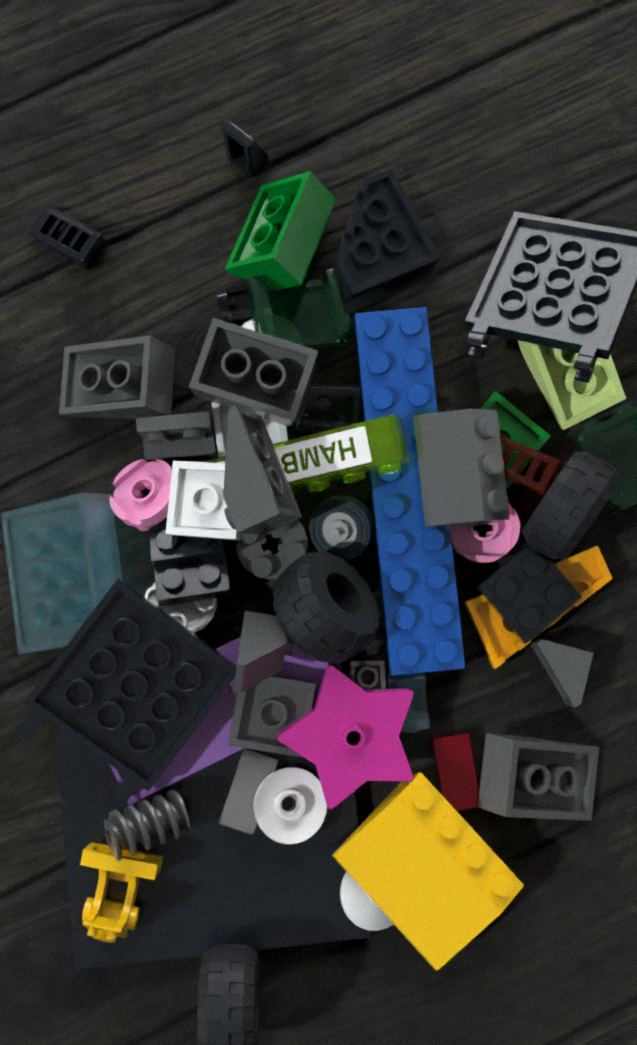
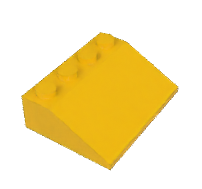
(428, 870)

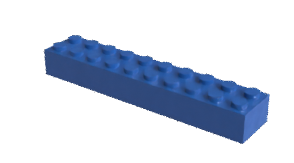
(412, 559)

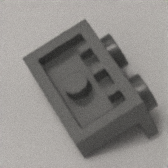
(177, 435)

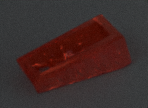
(552, 466)

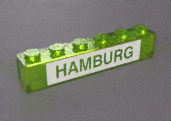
(342, 453)

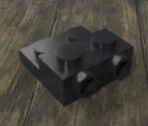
(188, 567)

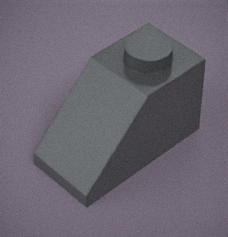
(260, 650)

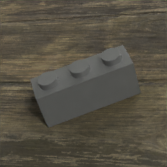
(254, 372)
(461, 468)

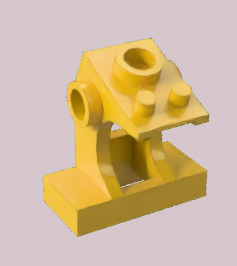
(110, 918)

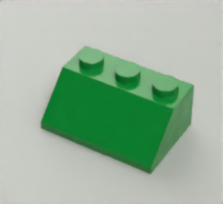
(282, 231)

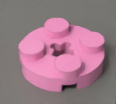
(127, 499)
(492, 546)

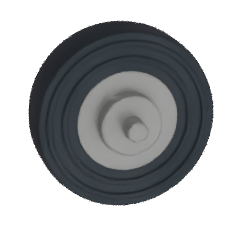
(342, 527)

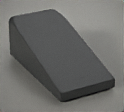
(239, 806)

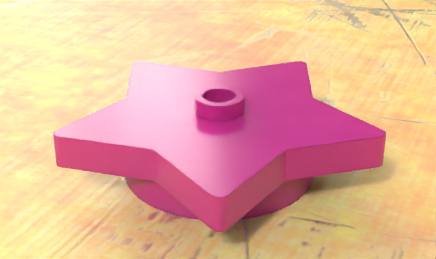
(345, 708)

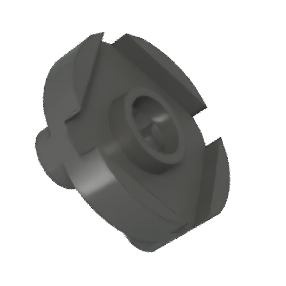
(265, 564)

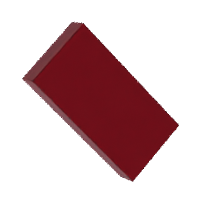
(456, 770)

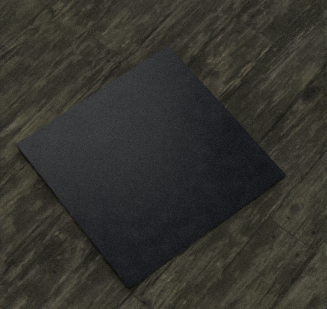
(213, 879)

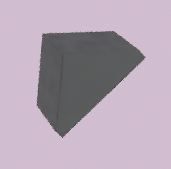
(566, 668)

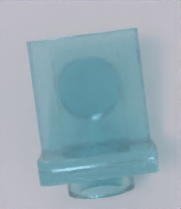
(417, 715)

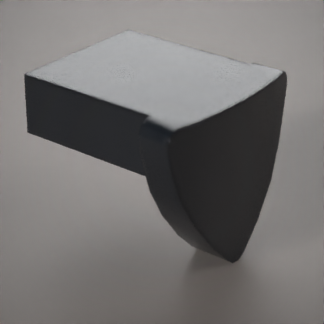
(234, 303)

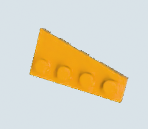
(583, 570)

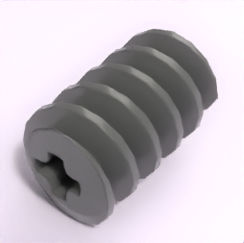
(145, 822)

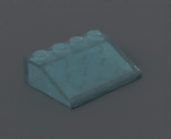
(59, 566)

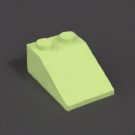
(568, 398)

